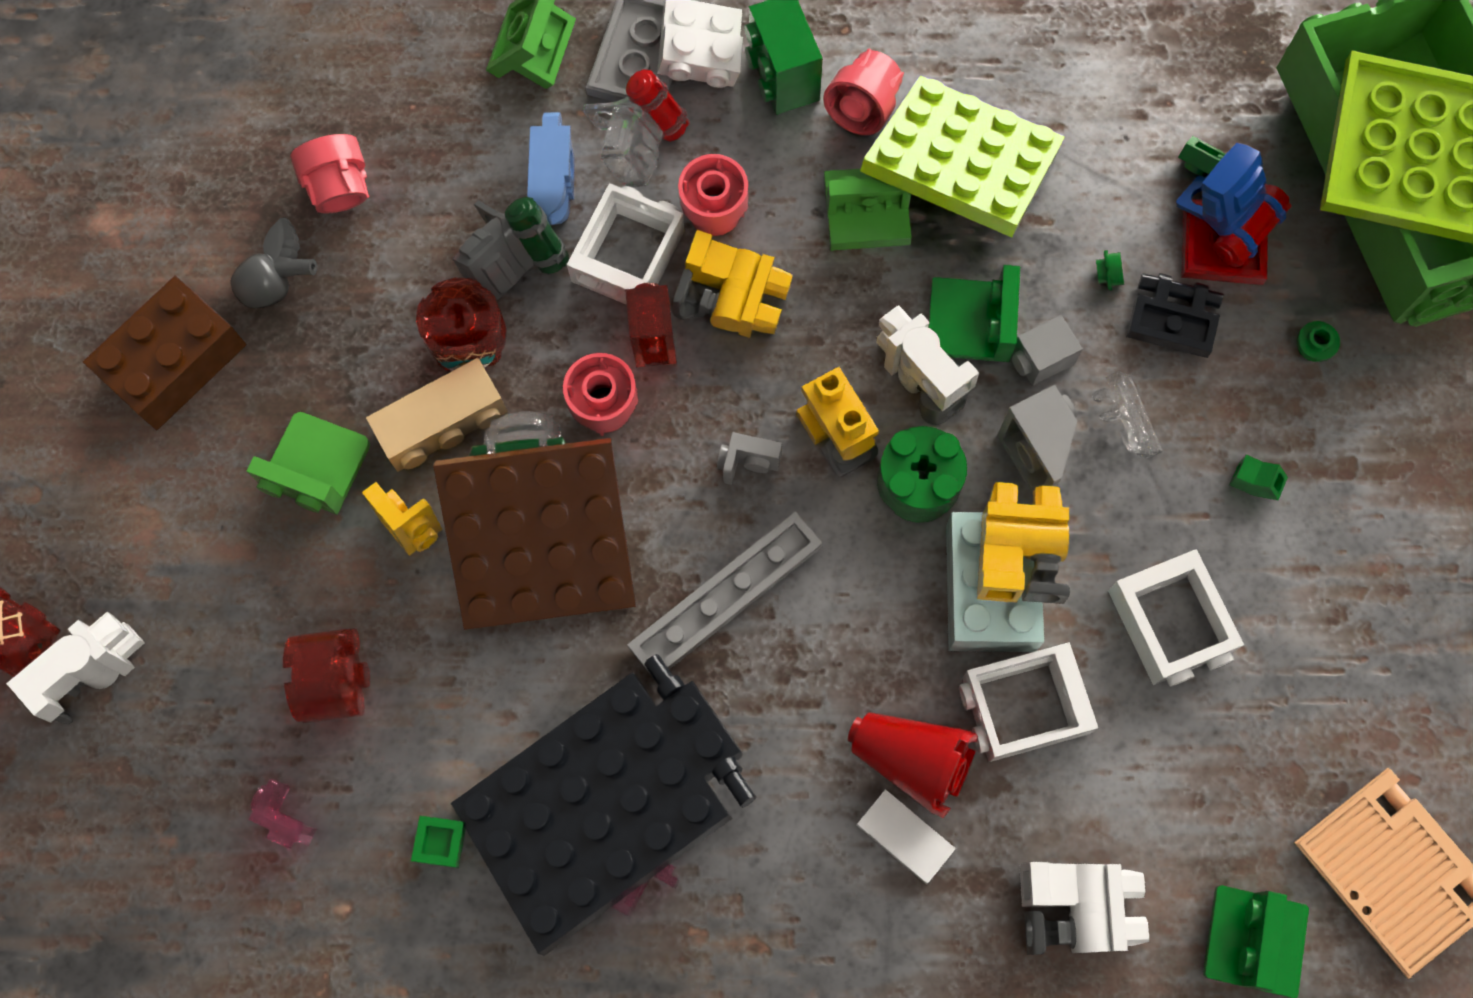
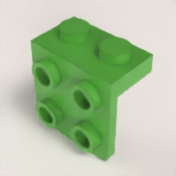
(312, 464)

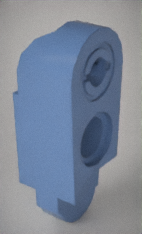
(551, 167)

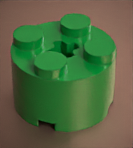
(928, 451)

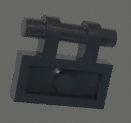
(1173, 324)

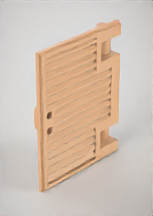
(1397, 869)

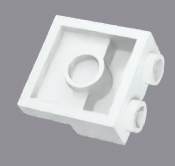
(700, 42)

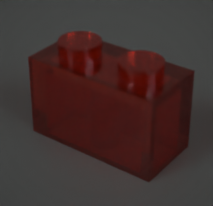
(651, 325)

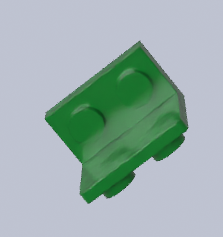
(976, 316)

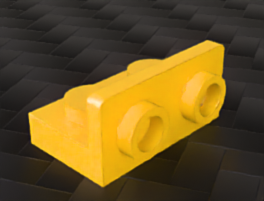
(411, 527)

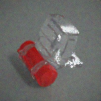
(638, 127)

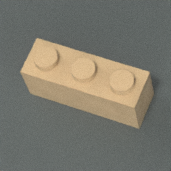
(437, 415)

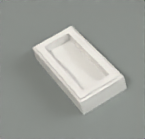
(906, 837)

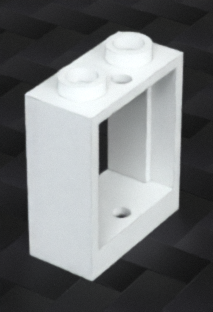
(631, 204)
(1190, 566)
(1068, 686)

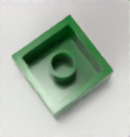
(783, 54)

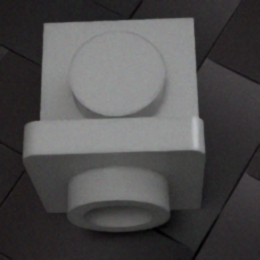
(754, 452)

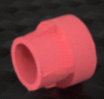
(864, 93)
(331, 172)
(713, 176)
(594, 373)

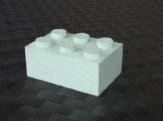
(984, 623)

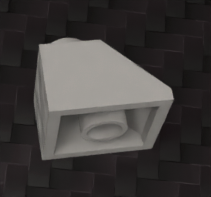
(1040, 436)

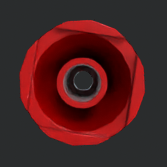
(915, 756)

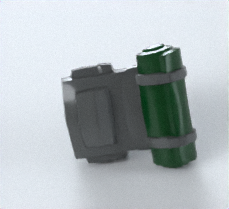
(510, 246)

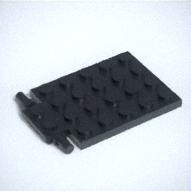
(603, 803)

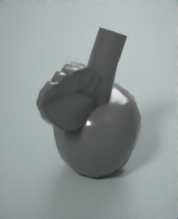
(263, 277)

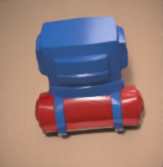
(1237, 204)

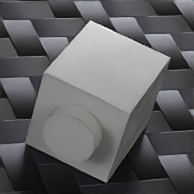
(1046, 350)

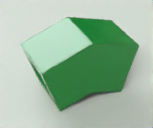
(1259, 478)

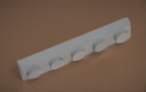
(727, 593)

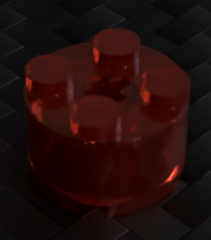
(325, 676)

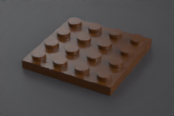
(535, 533)

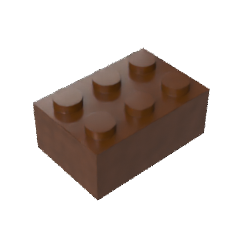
(165, 352)

